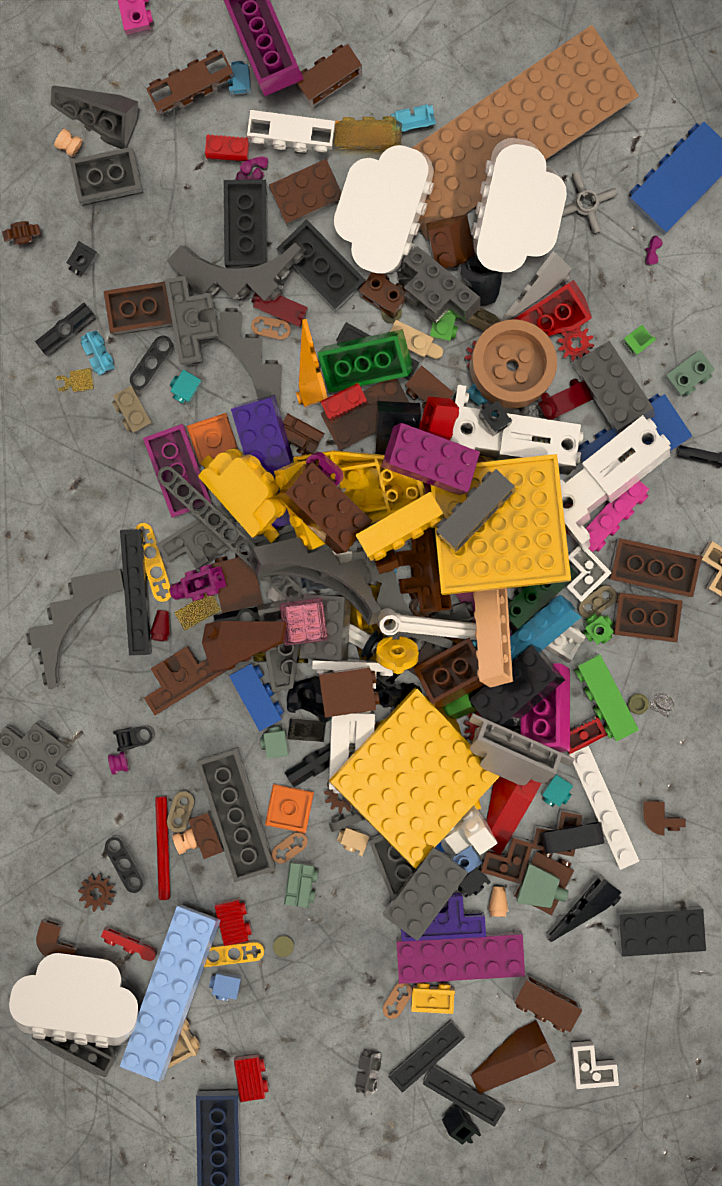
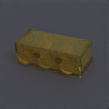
(368, 133)

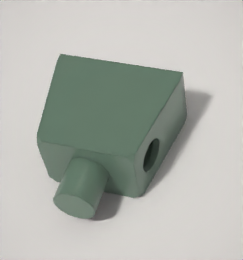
(540, 888)

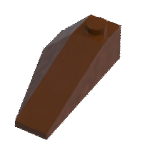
(236, 641)
(516, 1057)

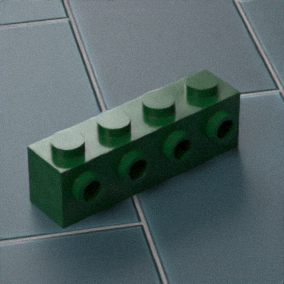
(531, 599)

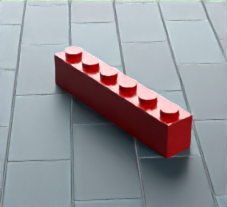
(439, 420)

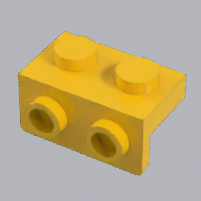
(433, 998)

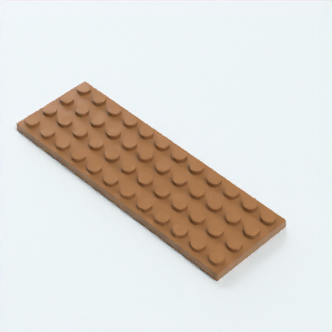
(543, 104)

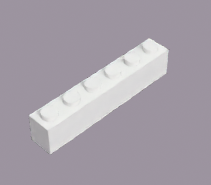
(604, 807)

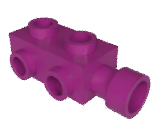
(196, 584)

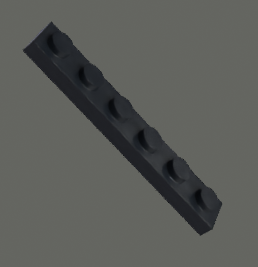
(135, 591)

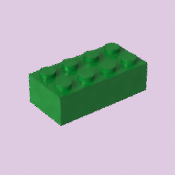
(365, 360)

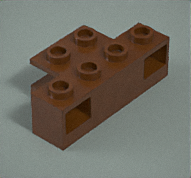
(190, 82)
(425, 573)
(178, 678)

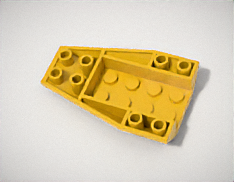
(370, 486)

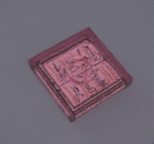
(304, 621)

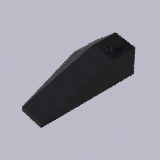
(593, 902)

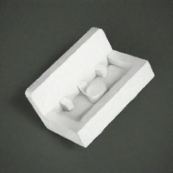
(567, 644)

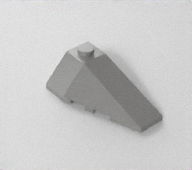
(546, 280)

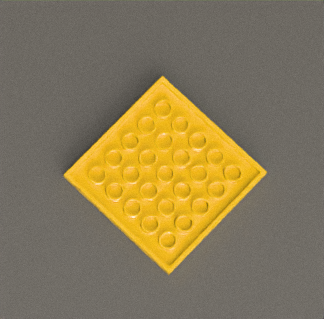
(520, 541)
(413, 778)

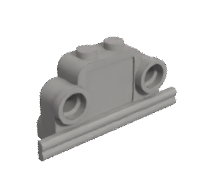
(513, 754)

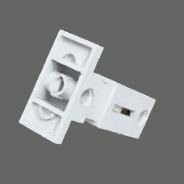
(521, 439)
(611, 474)
(348, 730)

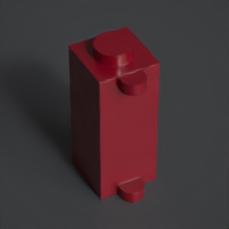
(282, 309)
(565, 400)

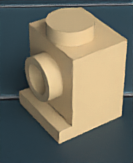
(353, 839)

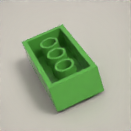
(606, 696)

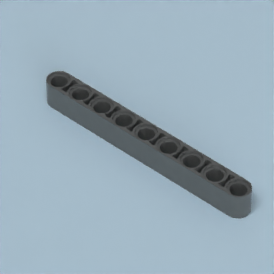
(220, 529)

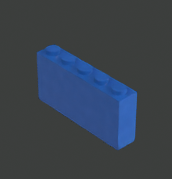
(680, 178)
(665, 418)

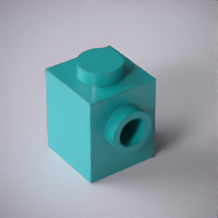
(185, 386)
(557, 791)

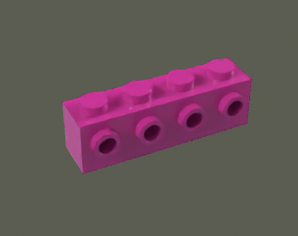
(135, 15)
(612, 513)

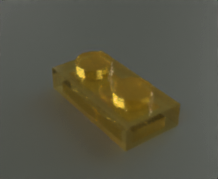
(197, 611)

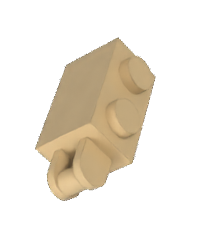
(418, 342)

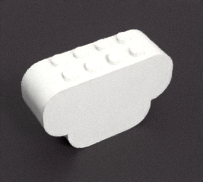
(518, 206)
(383, 207)
(75, 1001)

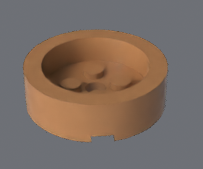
(525, 346)

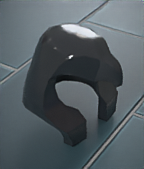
(485, 284)
(307, 696)

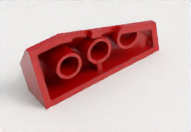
(560, 311)
(507, 808)

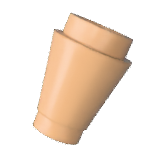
(498, 902)

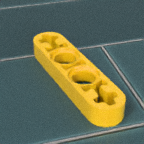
(156, 561)
(224, 958)

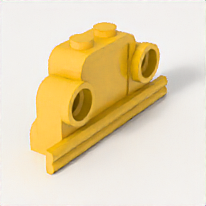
(244, 491)

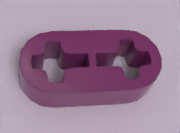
(327, 466)

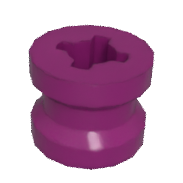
(118, 762)

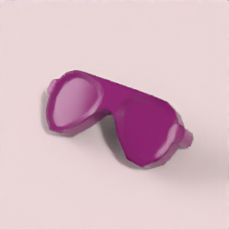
(260, 161)
(256, 175)
(652, 257)

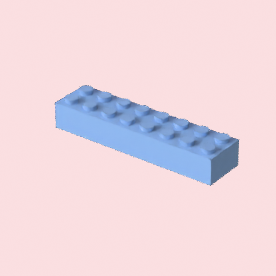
(170, 993)

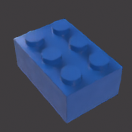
(257, 696)

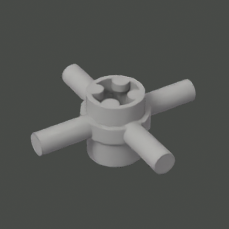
(590, 195)

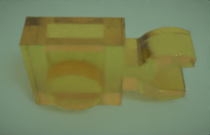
(79, 380)

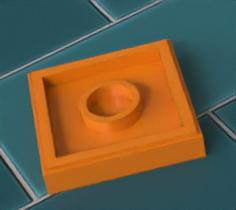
(212, 436)
(289, 808)

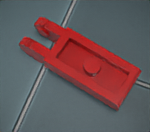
(129, 944)

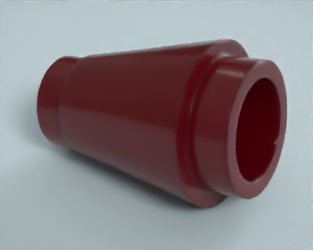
(161, 627)

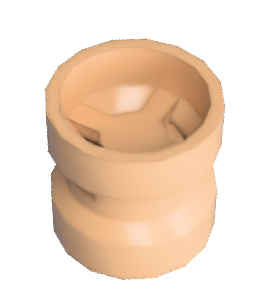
(68, 142)
(185, 841)

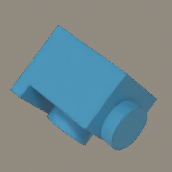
(241, 81)

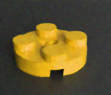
(389, 657)

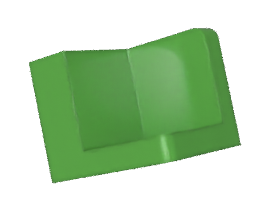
(638, 340)

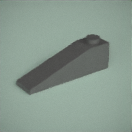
(105, 113)
(280, 659)

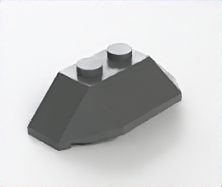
(88, 1057)

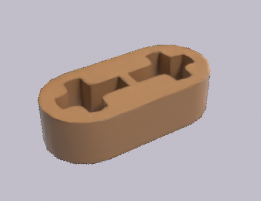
(269, 333)
(286, 843)
(401, 1002)

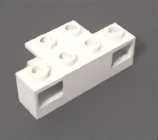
(290, 131)

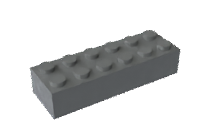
(236, 815)

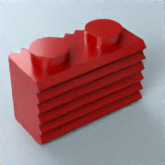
(227, 148)
(344, 402)
(586, 734)
(232, 921)
(250, 1077)

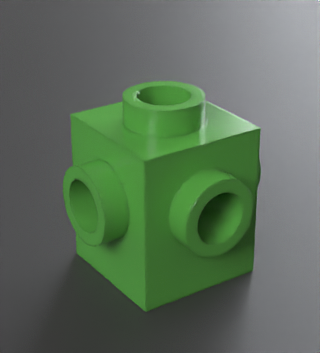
(595, 621)

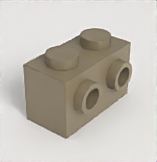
(132, 409)

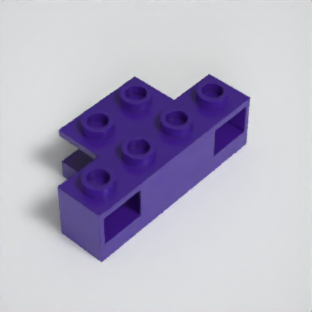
(453, 923)

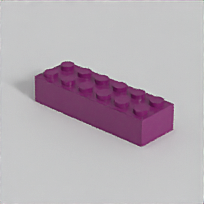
(264, 44)
(461, 959)

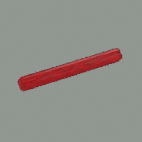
(162, 848)

